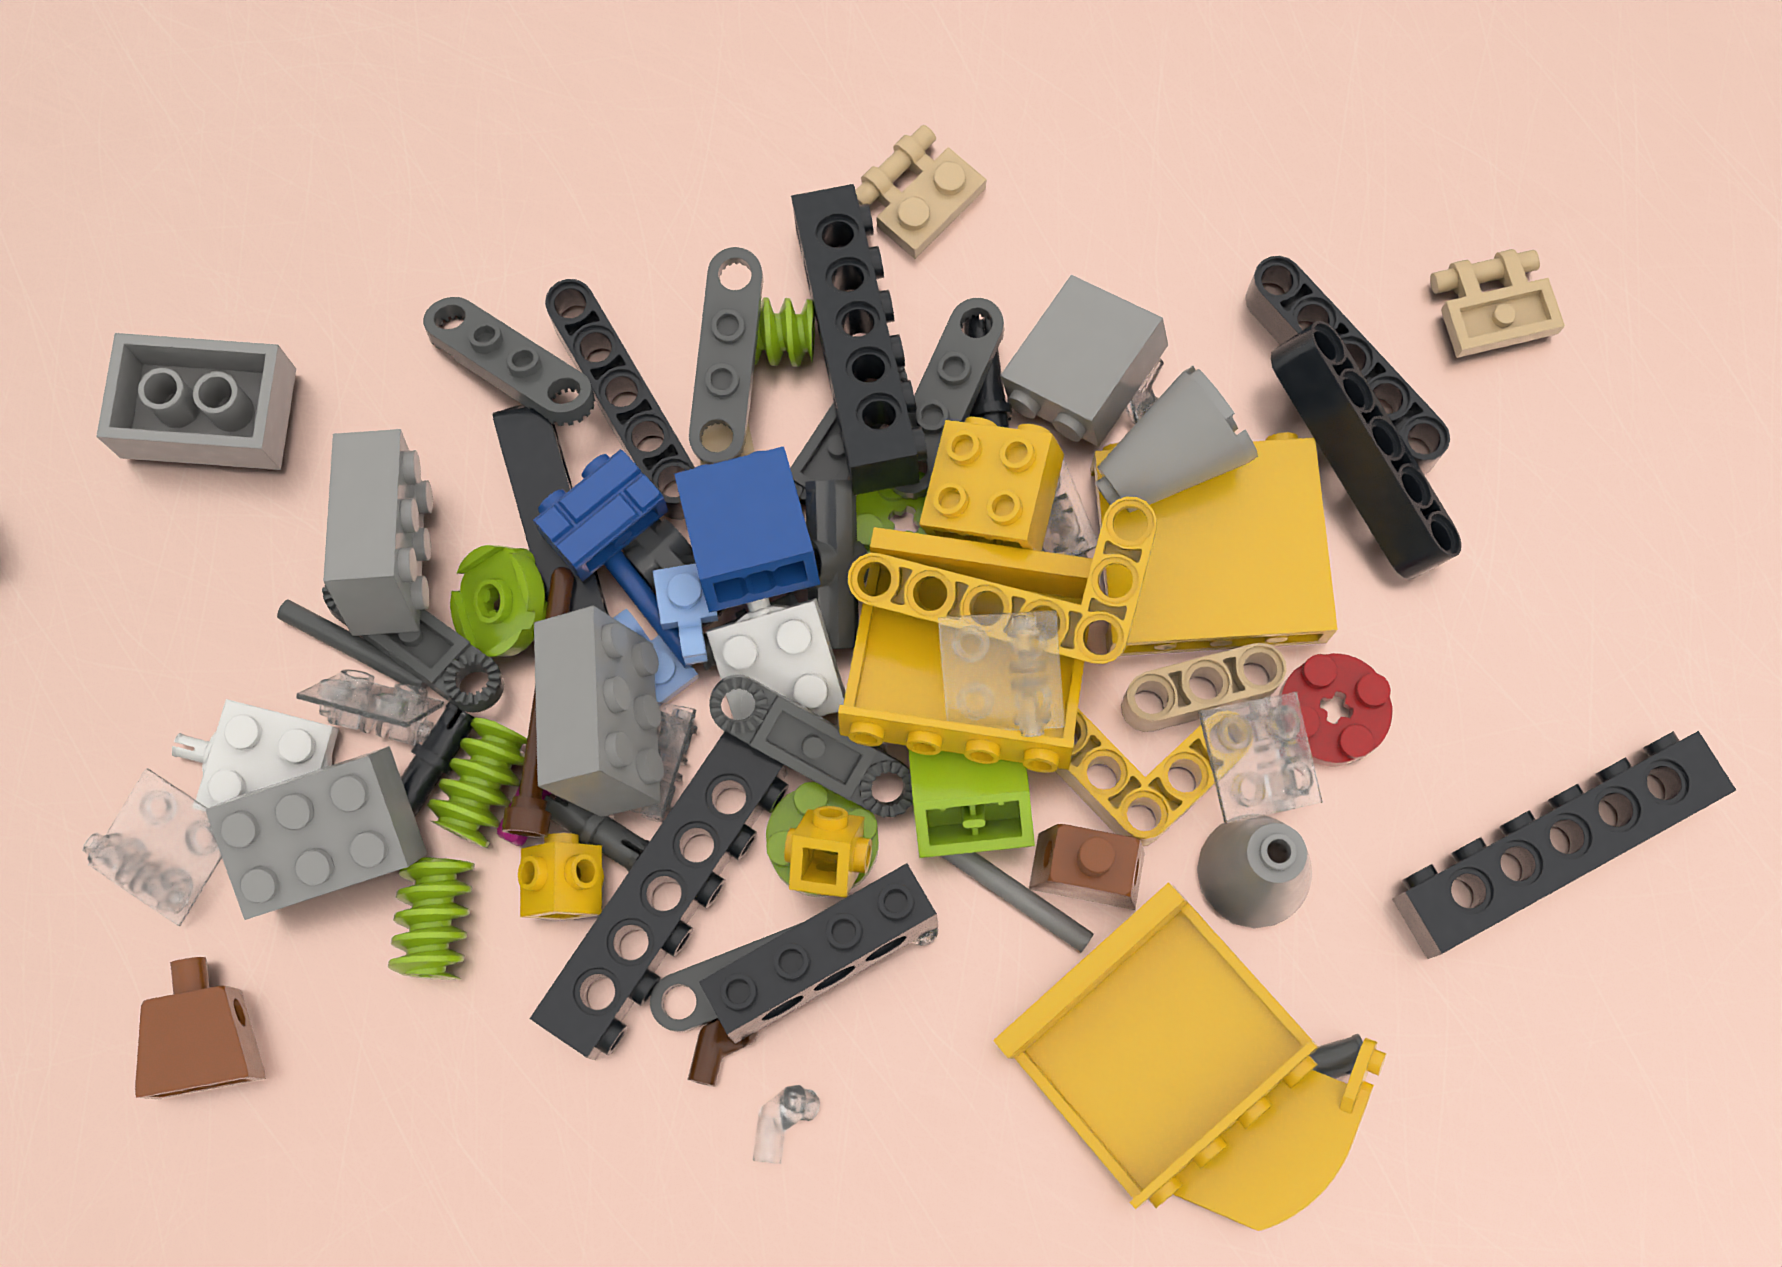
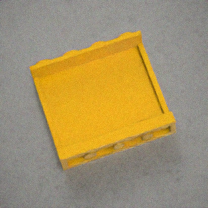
(1232, 558)
(897, 660)
(1158, 1046)

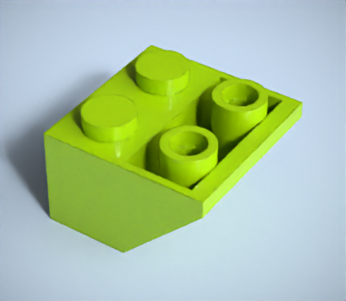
(969, 804)

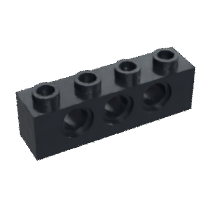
(820, 953)

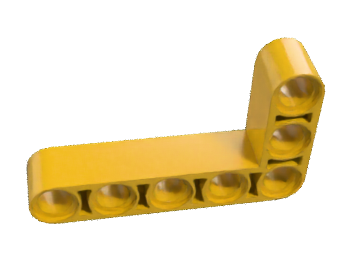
(1075, 618)
(1131, 785)

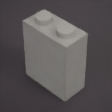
(1084, 361)

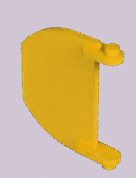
(1288, 1151)

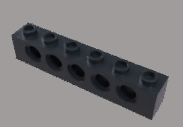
(873, 456)
(1691, 783)
(565, 1006)

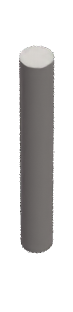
(1022, 898)

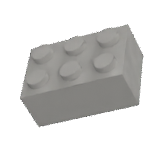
(197, 401)
(377, 532)
(596, 712)
(316, 833)

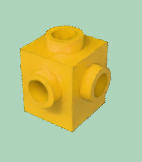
(827, 852)
(561, 879)

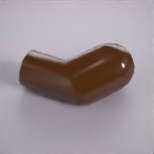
(710, 1049)

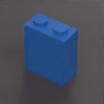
(747, 529)

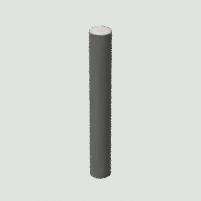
(344, 642)

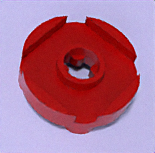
(1363, 694)

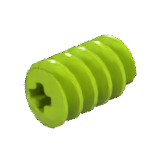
(786, 332)
(479, 781)
(430, 918)

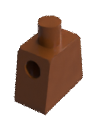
(1088, 865)
(195, 1037)

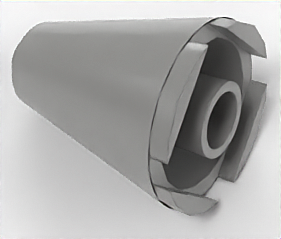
(1176, 444)
(1255, 871)

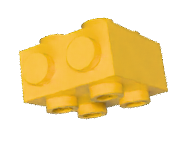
(993, 484)

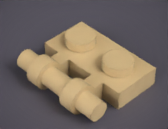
(930, 201)
(1499, 316)

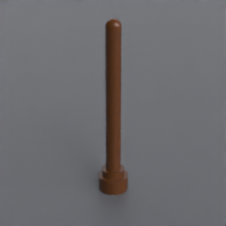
(528, 811)

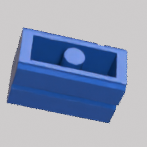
(599, 513)

